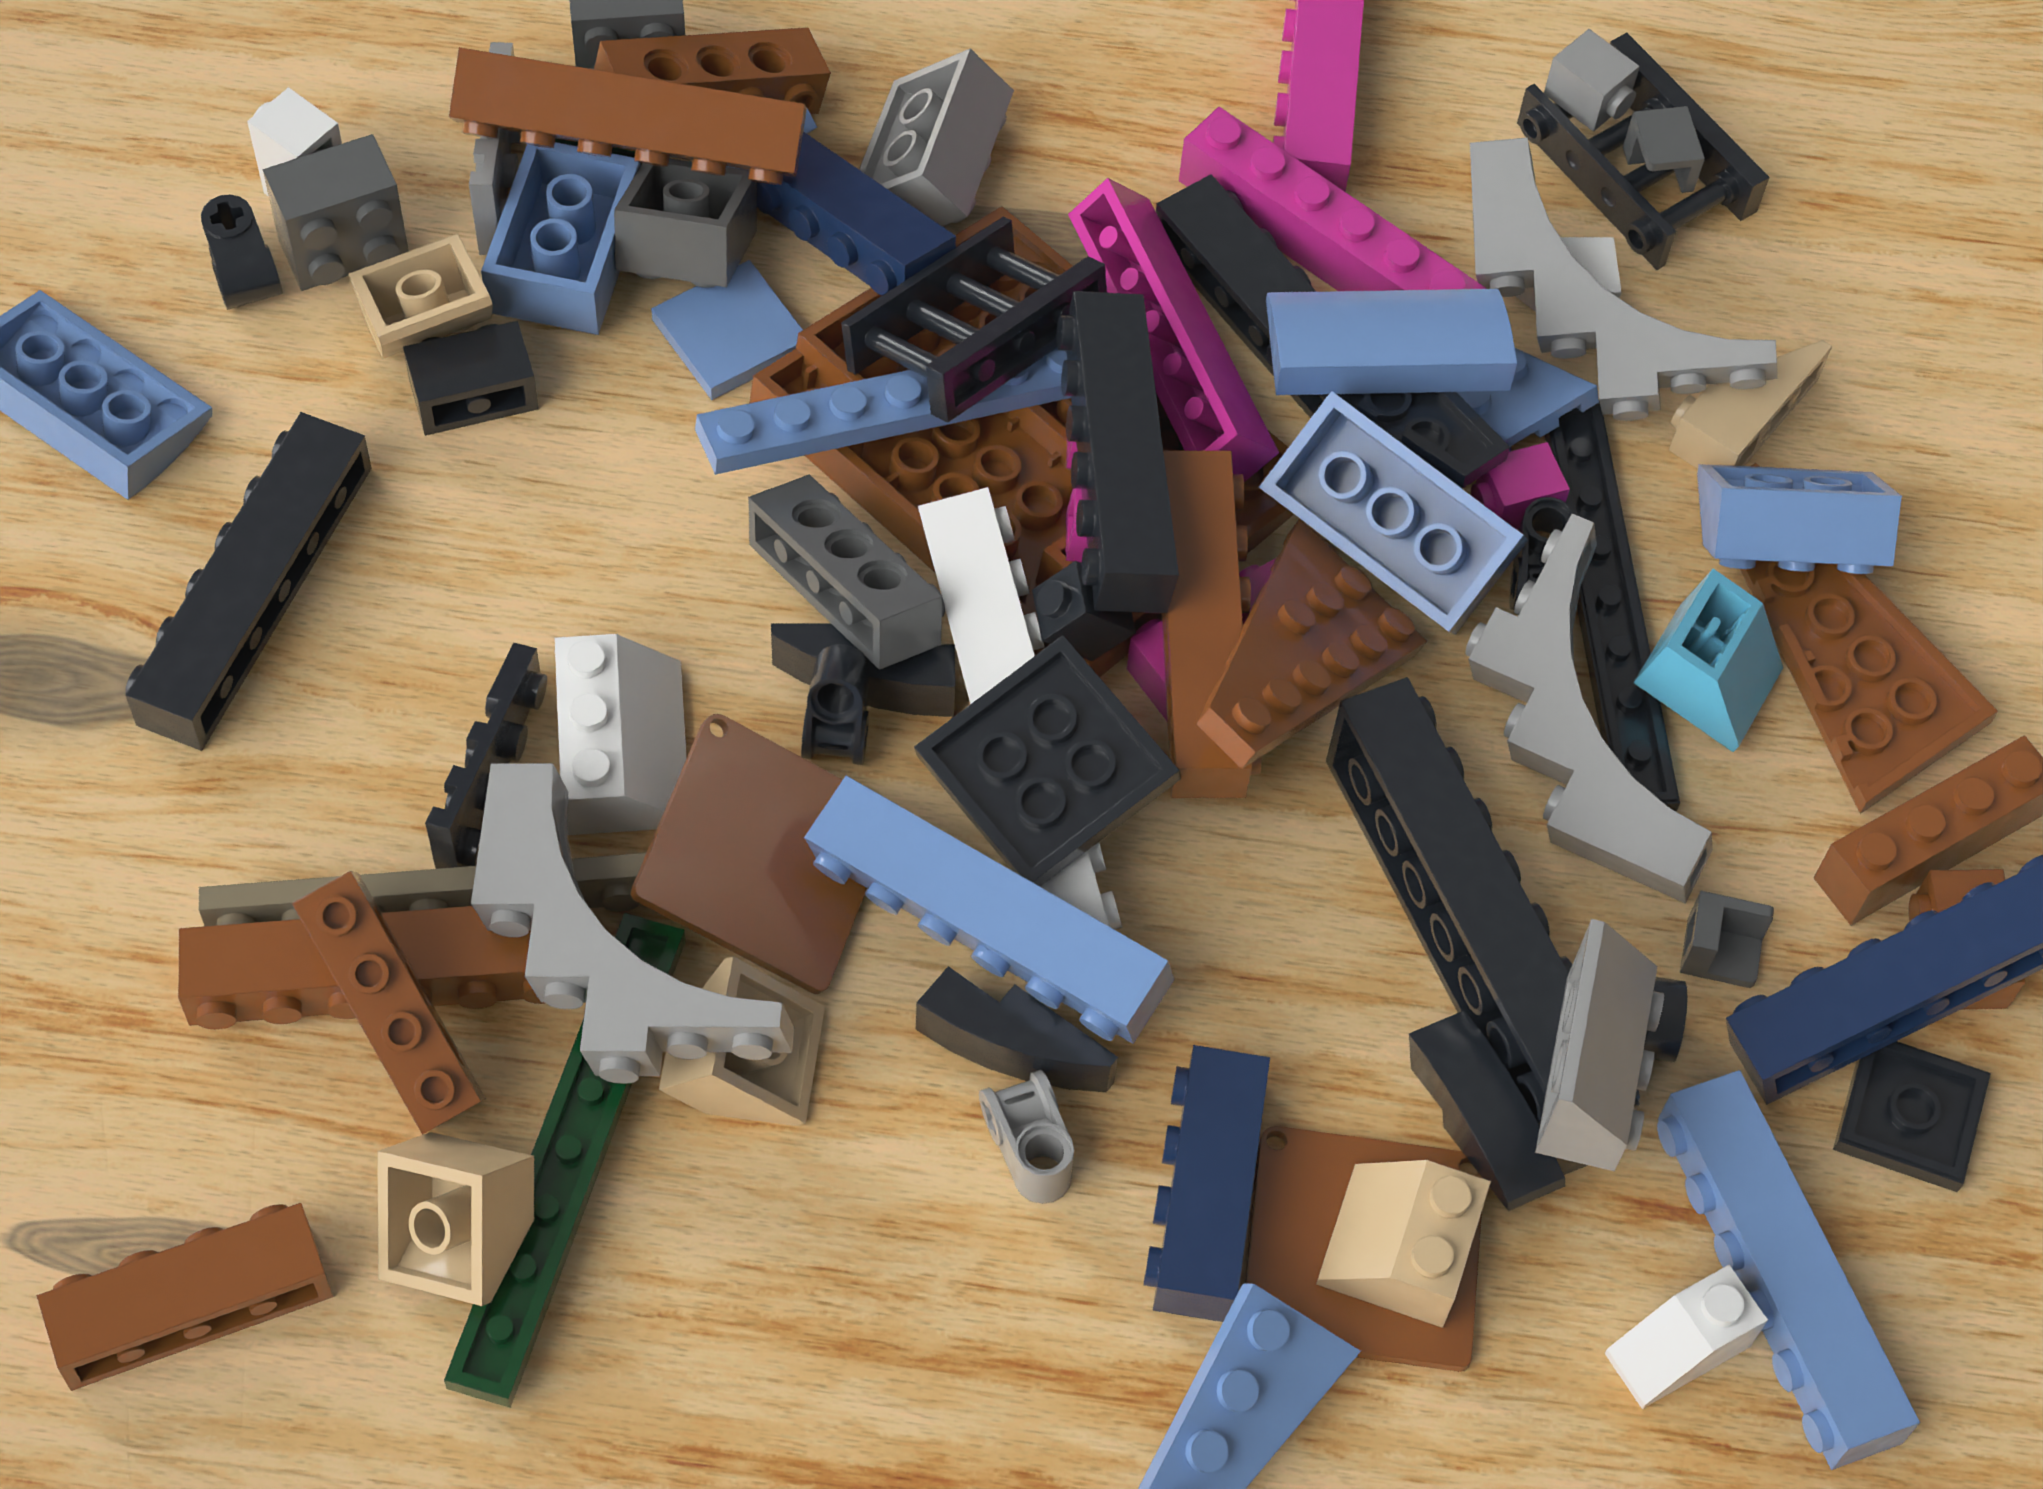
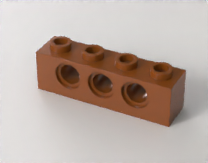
(756, 63)
(389, 1001)

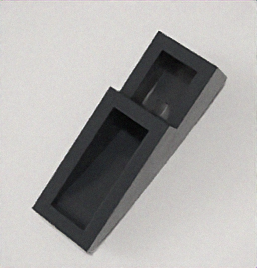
(911, 686)
(1012, 1035)
(1483, 1109)

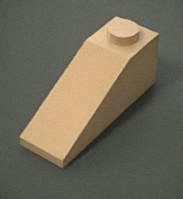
(1733, 423)

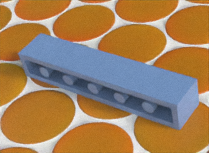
(989, 910)
(1787, 1266)

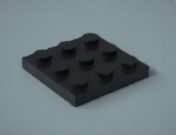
(1047, 763)

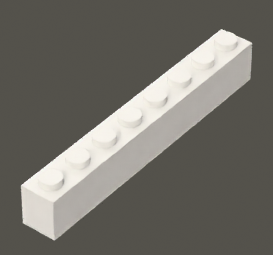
(996, 638)

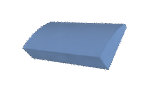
(1390, 341)
(92, 396)

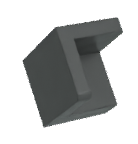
(1664, 142)
(1725, 939)

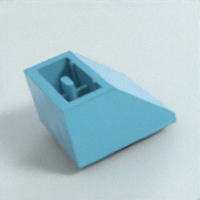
(1715, 660)

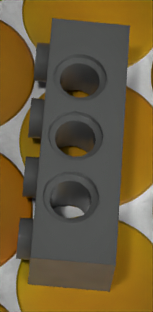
(845, 571)

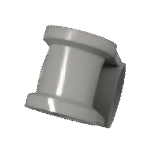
(1028, 1126)

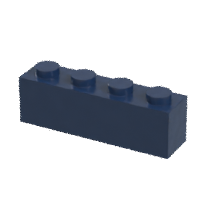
(854, 219)
(1210, 1184)

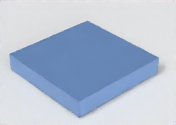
(728, 330)

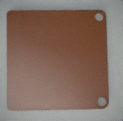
(738, 861)
(1291, 1229)

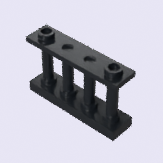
(1726, 170)
(982, 356)

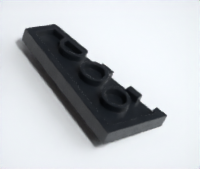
(1436, 428)
(457, 829)

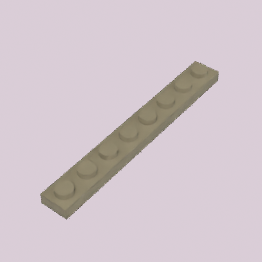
(602, 880)

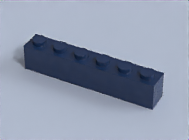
(1892, 986)

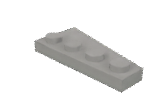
(493, 174)

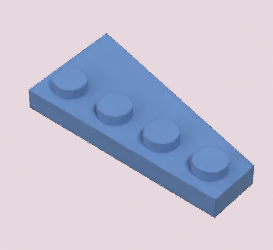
(1535, 400)
(1248, 1395)

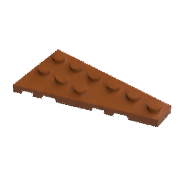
(1303, 649)
(1867, 676)

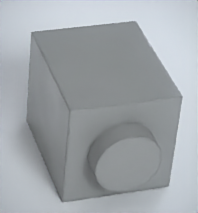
(1592, 80)

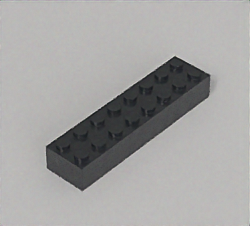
(1453, 879)

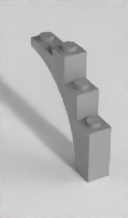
(1574, 313)
(1603, 808)
(631, 1007)

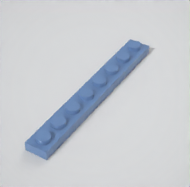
(854, 415)

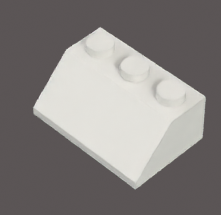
(617, 732)

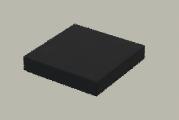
(1913, 1114)

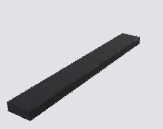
(1612, 609)

